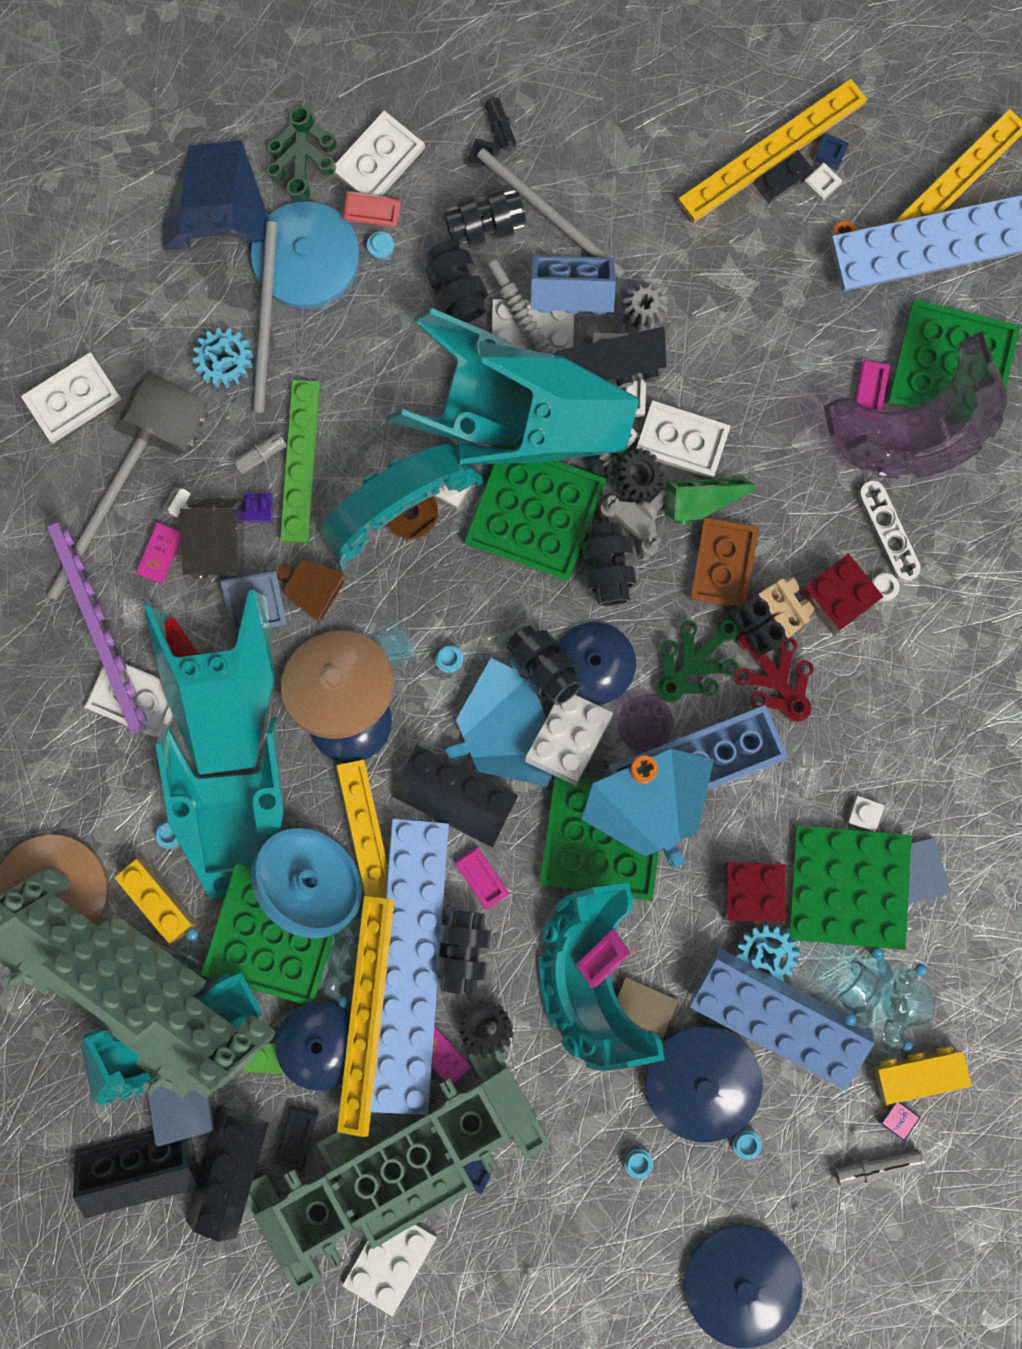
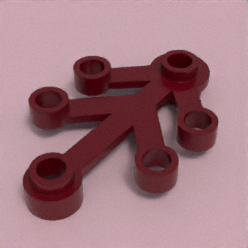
(777, 680)

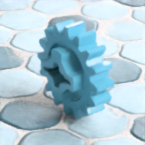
(216, 347)
(777, 946)

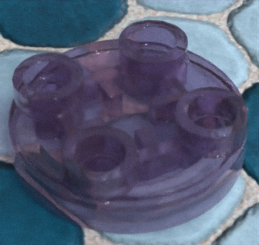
(645, 723)

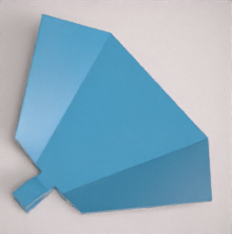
(501, 725)
(656, 812)

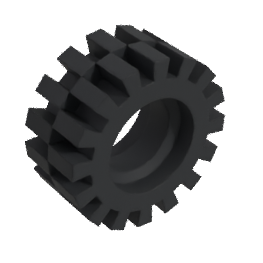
(649, 471)
(493, 1043)

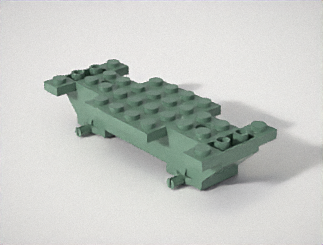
(124, 988)
(395, 1173)

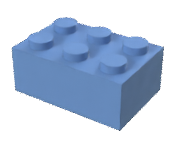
(573, 284)

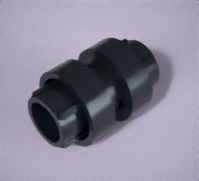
(504, 216)
(451, 272)
(607, 554)
(549, 672)
(461, 963)

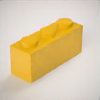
(155, 900)
(921, 1075)

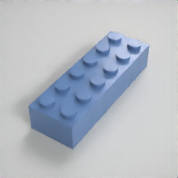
(736, 745)
(781, 1019)

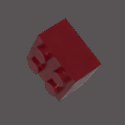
(841, 594)
(755, 892)

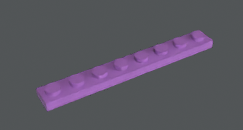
(103, 639)

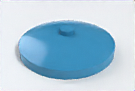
(313, 255)
(306, 883)

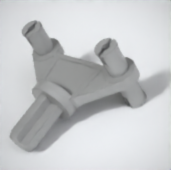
(637, 518)

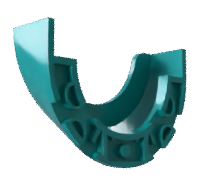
(391, 494)
(589, 1017)
(112, 1064)

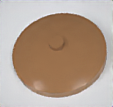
(337, 684)
(69, 857)

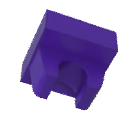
(258, 508)

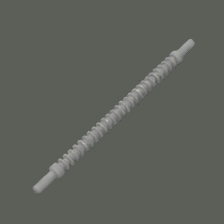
(509, 291)

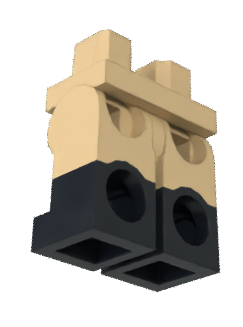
(784, 614)

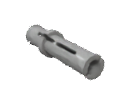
(877, 1168)

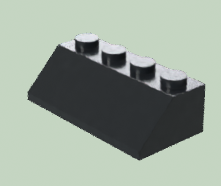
(623, 357)
(454, 796)
(132, 1172)
(226, 1174)

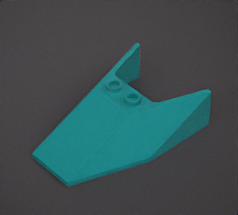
(480, 401)
(568, 414)
(222, 695)
(221, 816)

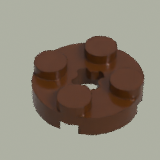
(419, 527)

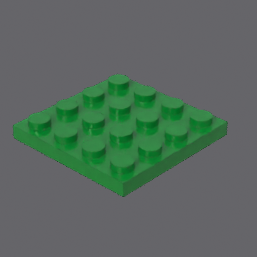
(931, 353)
(536, 515)
(585, 857)
(850, 887)
(261, 950)

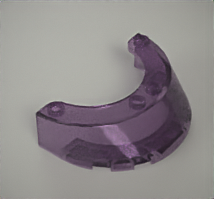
(929, 435)

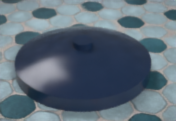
(704, 1084)
(743, 1286)

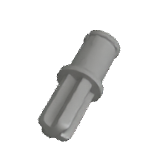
(259, 453)

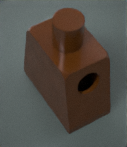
(311, 587)

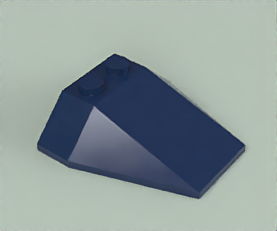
(215, 197)

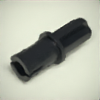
(500, 123)

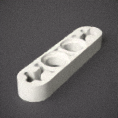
(894, 529)

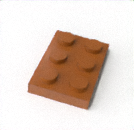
(724, 563)

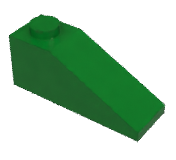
(699, 498)

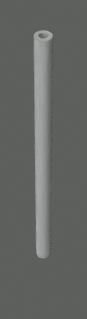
(545, 208)
(265, 317)
(100, 513)

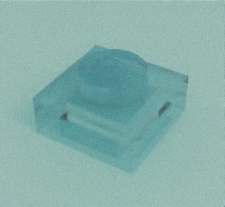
(398, 648)

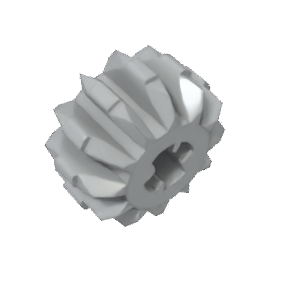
(649, 297)

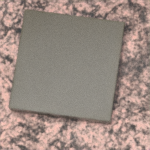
(646, 1006)

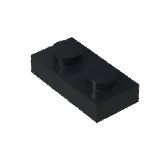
(783, 177)

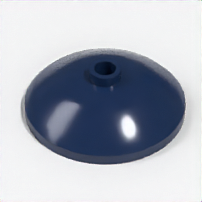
(618, 661)
(360, 746)
(309, 1024)

